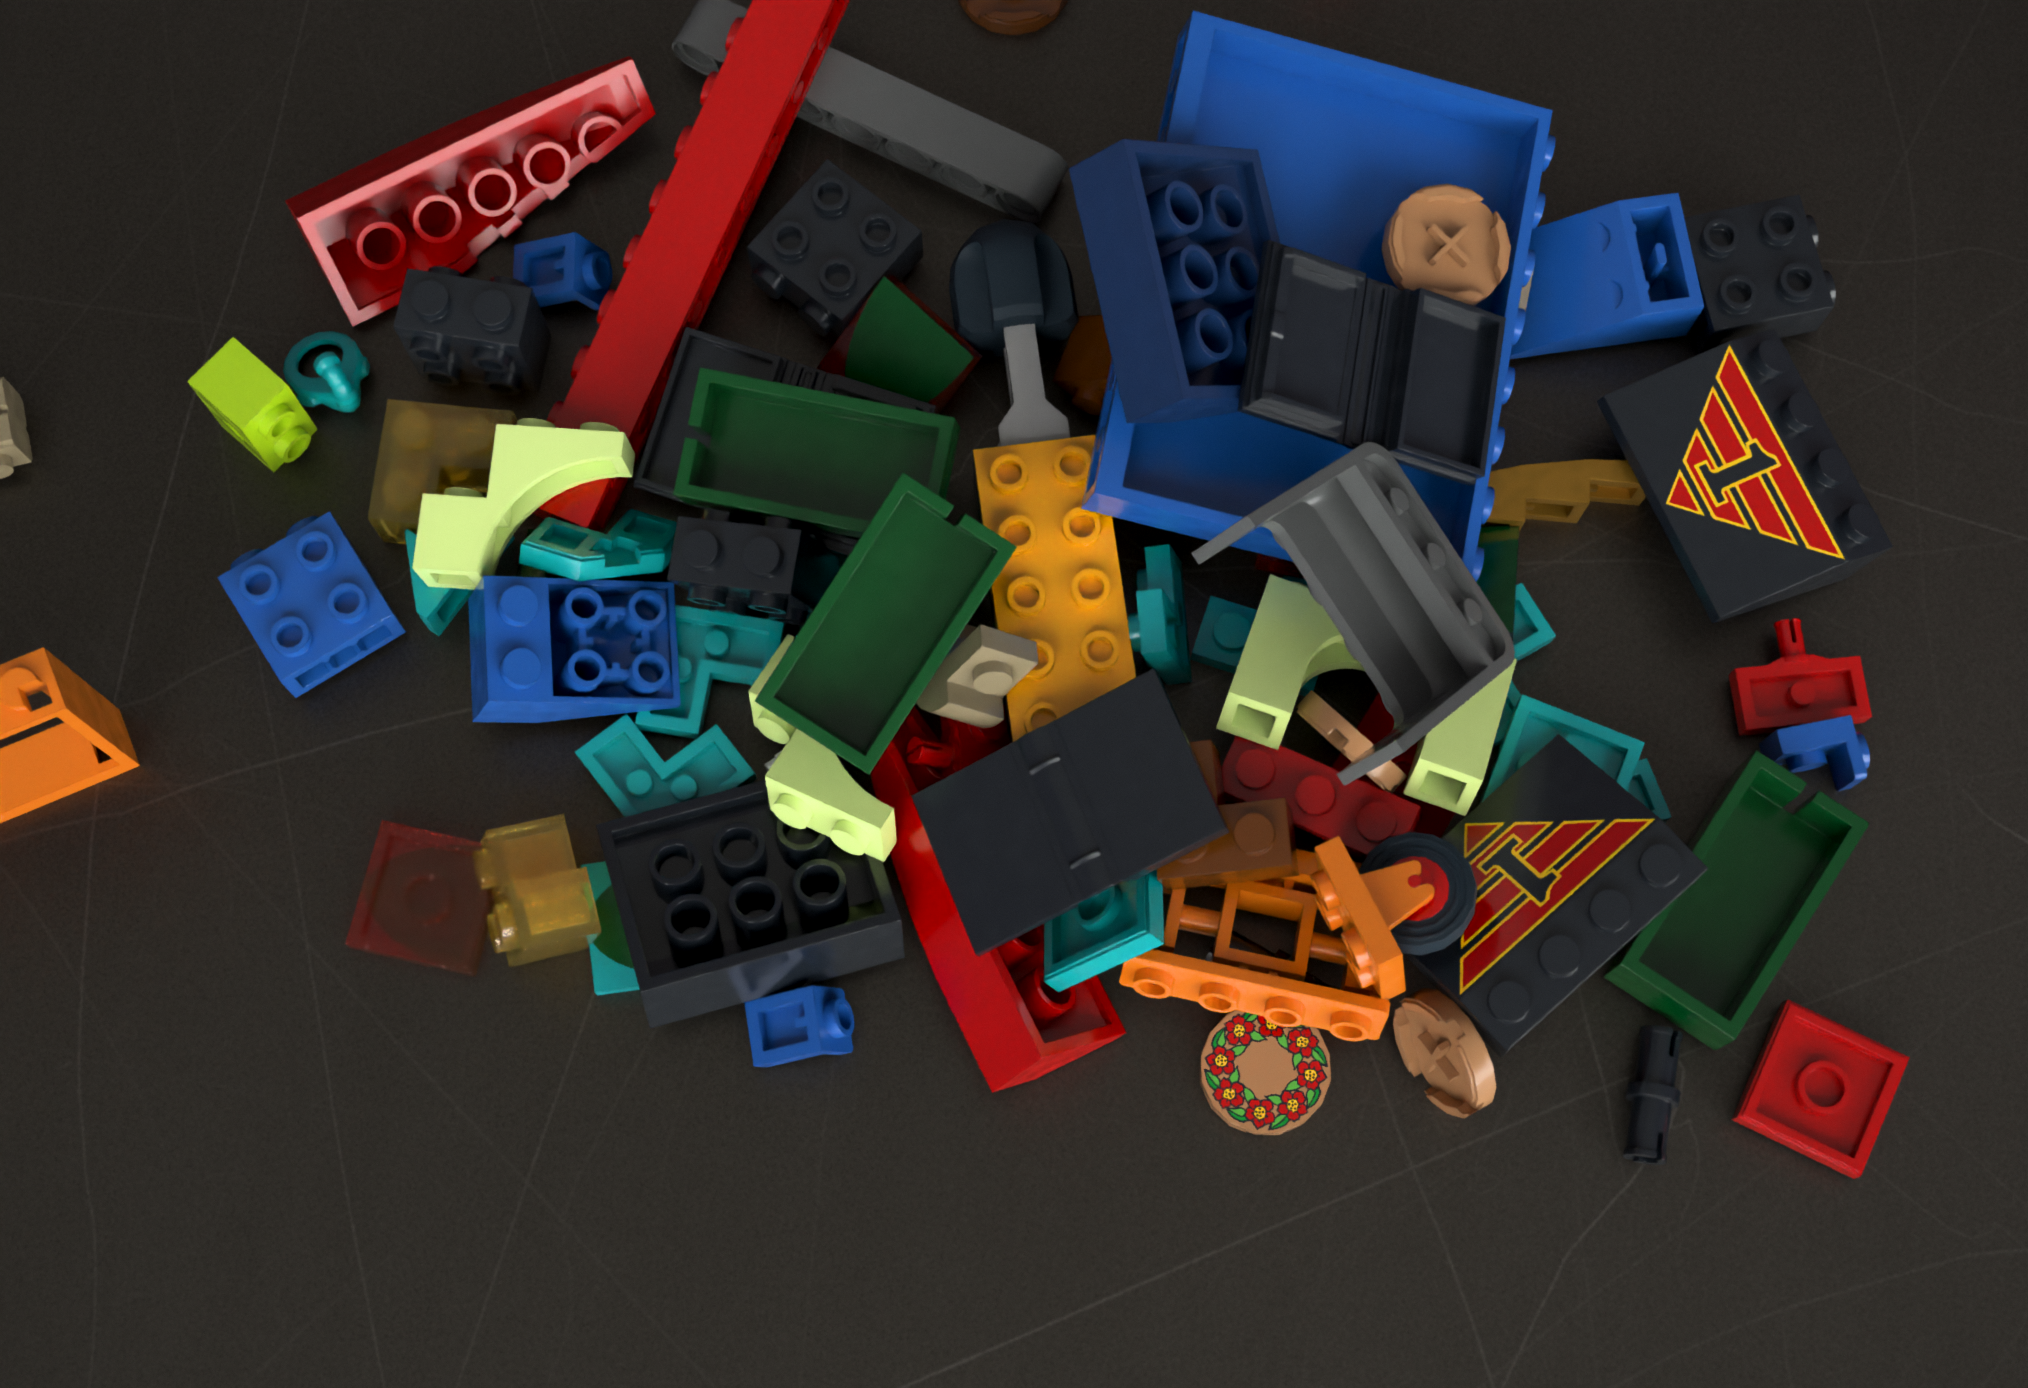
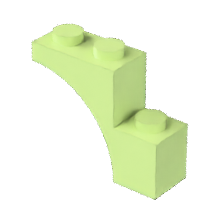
(531, 463)
(814, 789)

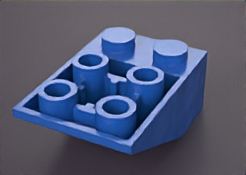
(1611, 278)
(571, 648)

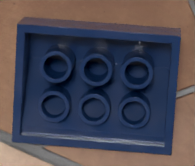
(1175, 269)

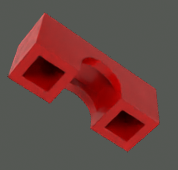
(1318, 799)

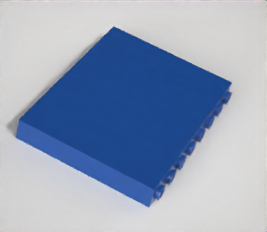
(1337, 157)

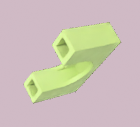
(1297, 641)

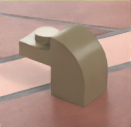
(978, 675)

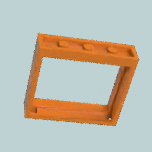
(65, 755)

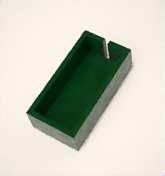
(806, 452)
(885, 624)
(1734, 927)

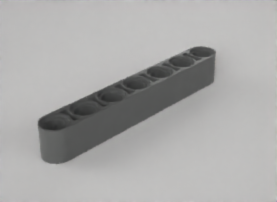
(901, 122)

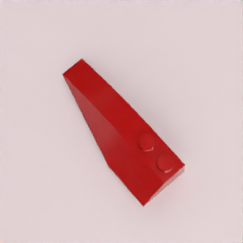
(462, 185)
(999, 998)

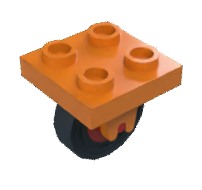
(1405, 899)

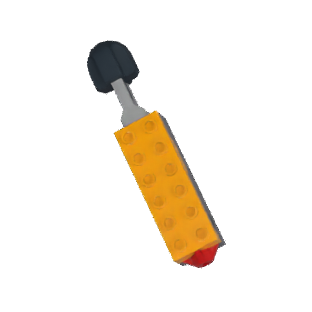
(1065, 576)

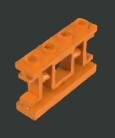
(1257, 981)

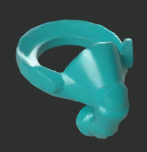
(339, 380)

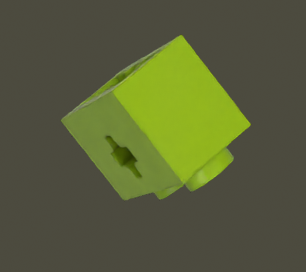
(254, 405)

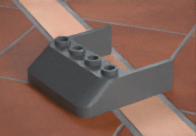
(1389, 590)

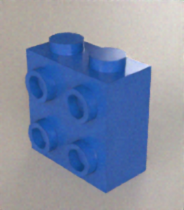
(310, 603)

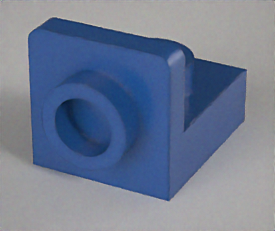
(564, 270)
(1809, 744)
(799, 1025)

